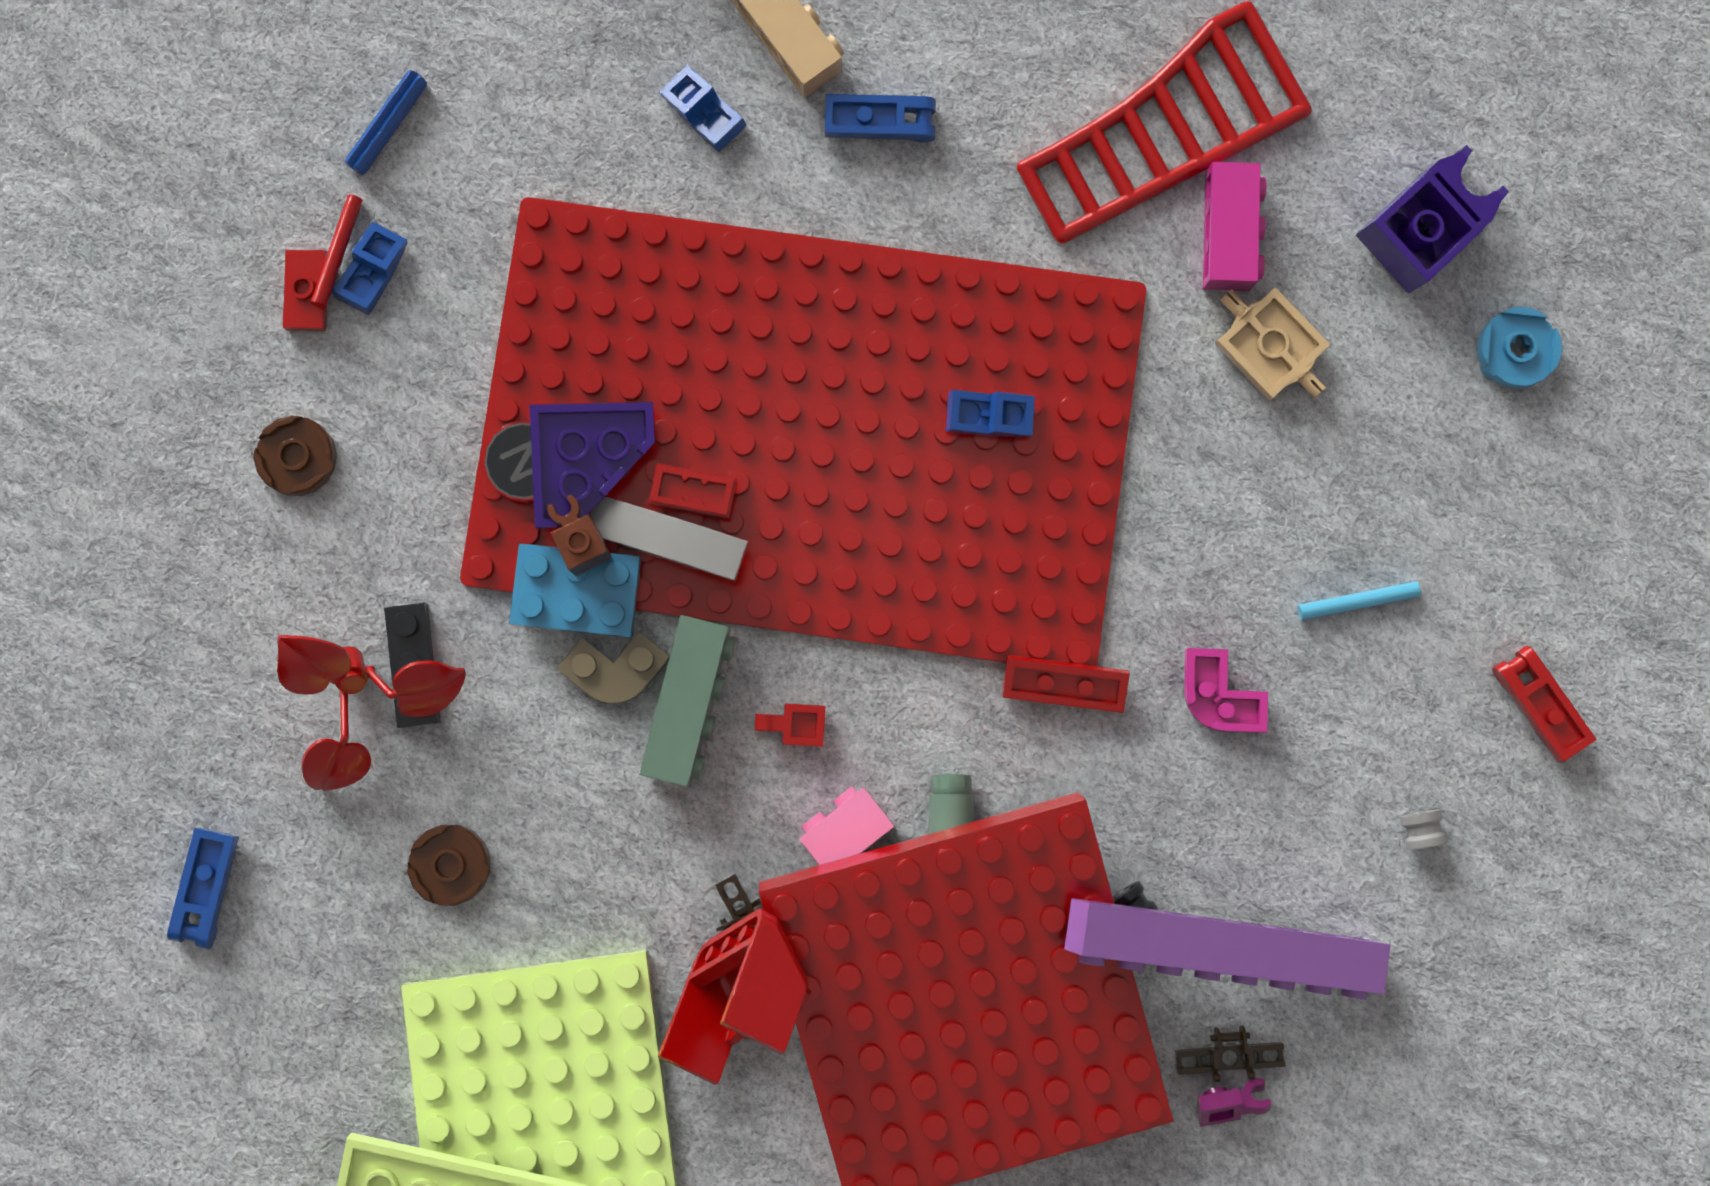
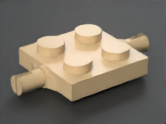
(1272, 344)

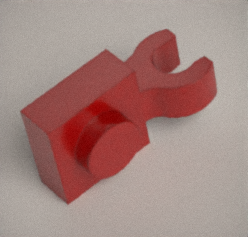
(799, 724)

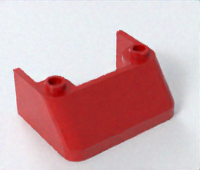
(737, 989)

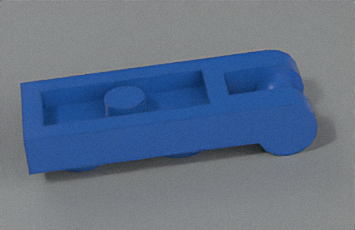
(879, 117)
(202, 886)

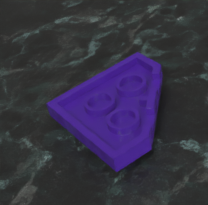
(584, 452)

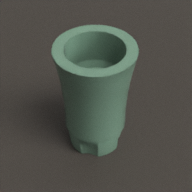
(951, 802)

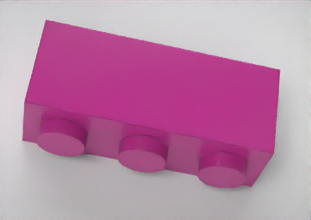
(1233, 226)

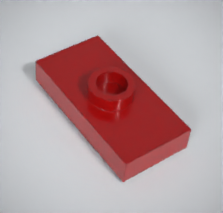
(300, 280)
(692, 491)

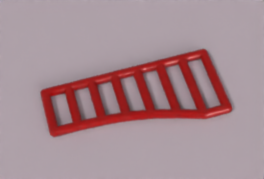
(1156, 87)

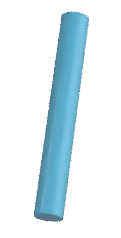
(1359, 600)

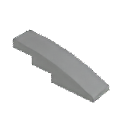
(669, 538)

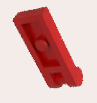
(1545, 705)

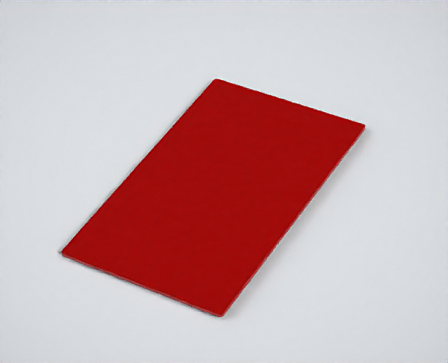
(827, 398)

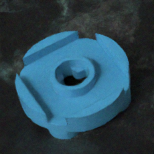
(1537, 334)

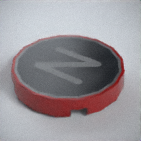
(509, 462)

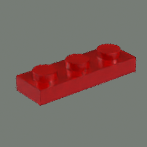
(1065, 684)

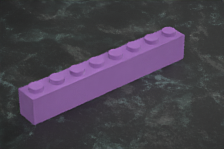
(1226, 947)

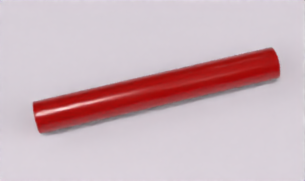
(336, 251)

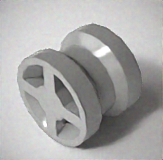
(1423, 829)

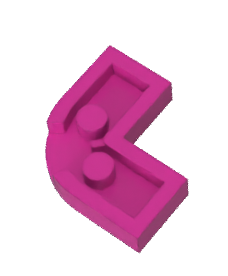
(1211, 701)

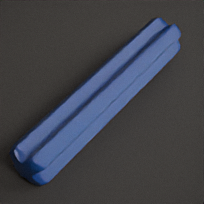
(386, 122)

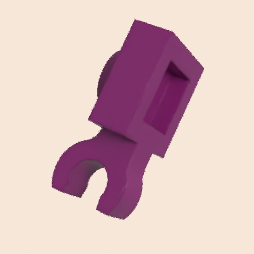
(1225, 1105)

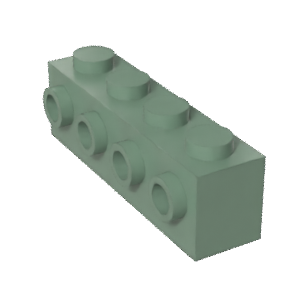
(686, 701)

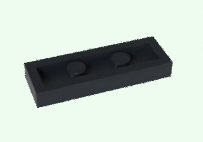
(409, 642)

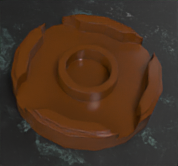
(295, 455)
(448, 865)

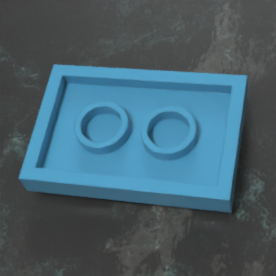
(592, 602)

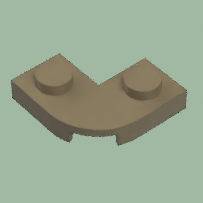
(614, 680)

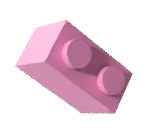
(847, 829)

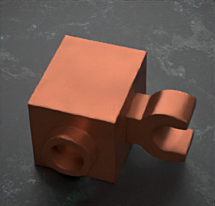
(578, 539)

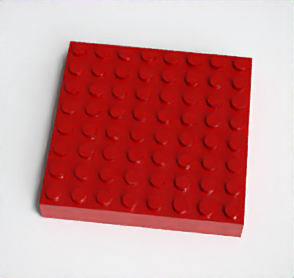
(951, 1015)

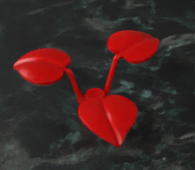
(309, 666)

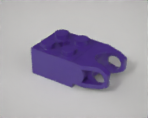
(1429, 222)

